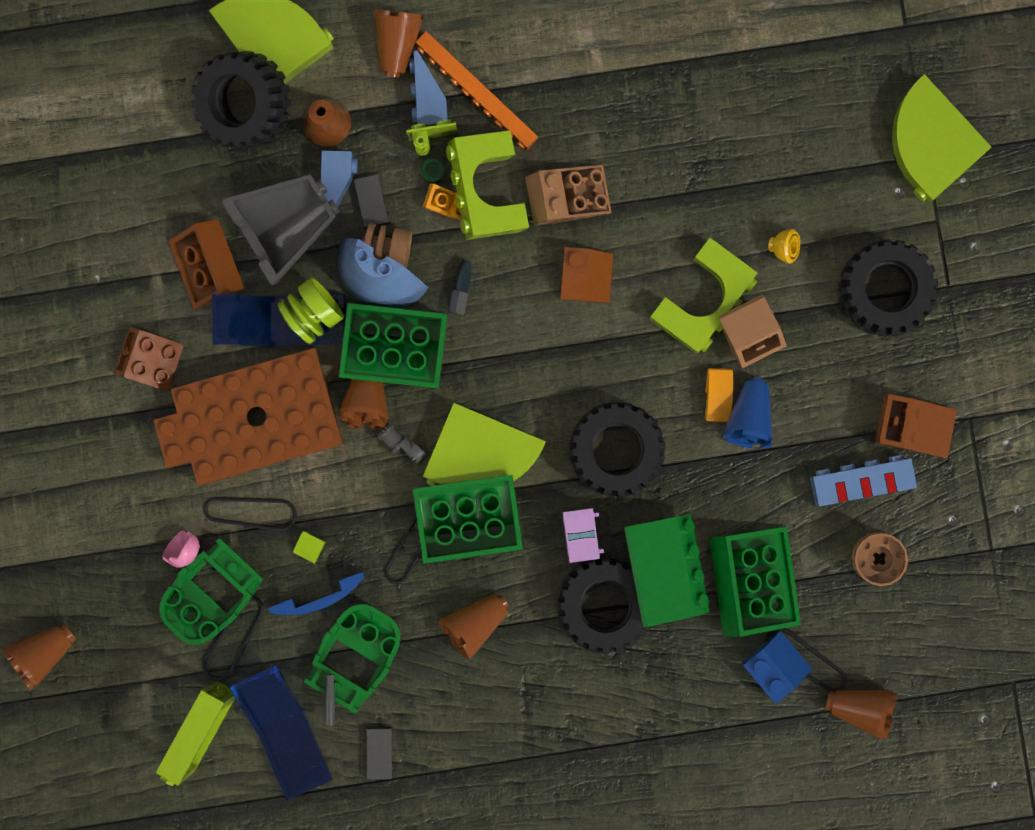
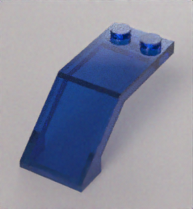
(258, 322)
(283, 731)

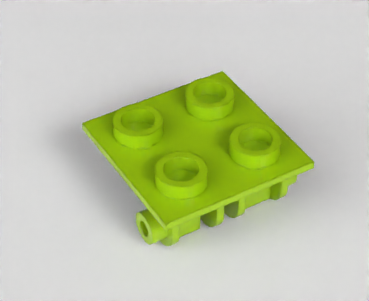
(420, 134)

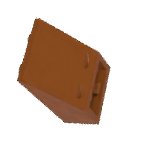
(915, 426)

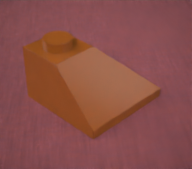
(586, 275)

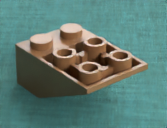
(567, 194)

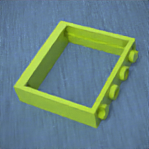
(196, 733)

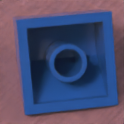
(777, 667)

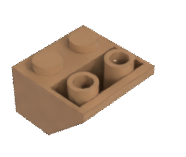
(752, 331)

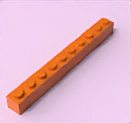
(476, 90)

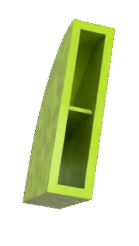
(275, 30)
(933, 140)
(479, 449)

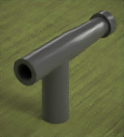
(330, 703)

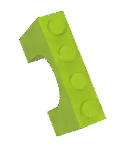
(479, 218)
(734, 279)

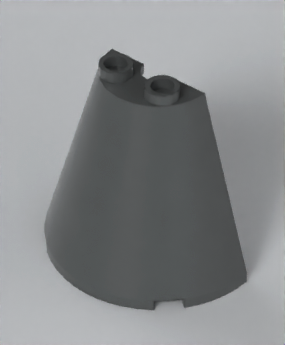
(282, 221)

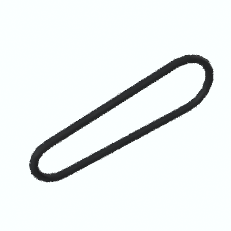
(249, 524)
(241, 650)
(816, 653)

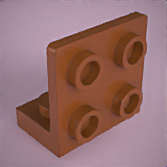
(148, 359)

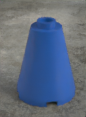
(751, 416)

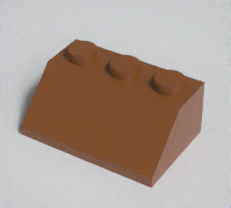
(205, 262)

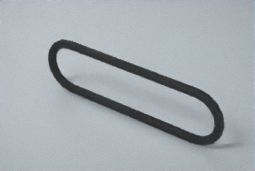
(396, 552)

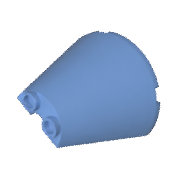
(375, 280)

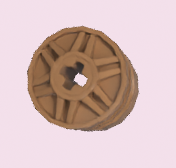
(396, 247)
(894, 558)

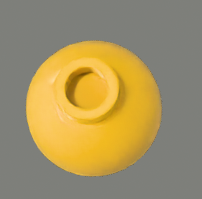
(785, 245)

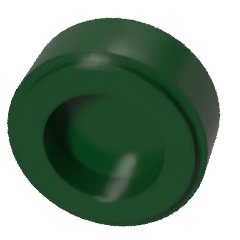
(432, 170)

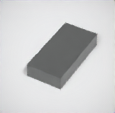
(371, 200)
(379, 753)

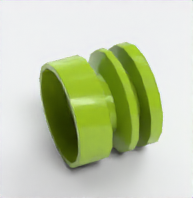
(307, 313)

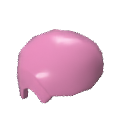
(182, 549)

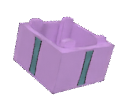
(581, 535)

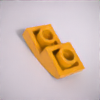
(442, 202)
(719, 394)

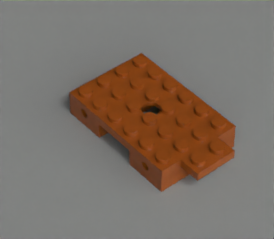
(214, 426)

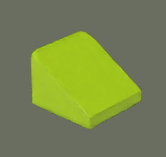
(309, 546)

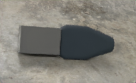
(459, 296)

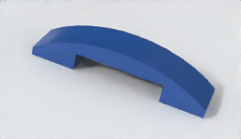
(290, 606)

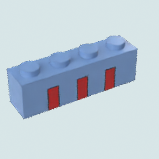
(863, 482)

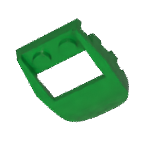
(191, 611)
(367, 633)

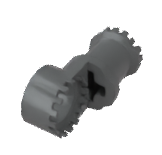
(396, 441)

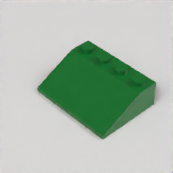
(393, 345)
(467, 519)
(667, 570)
(755, 582)

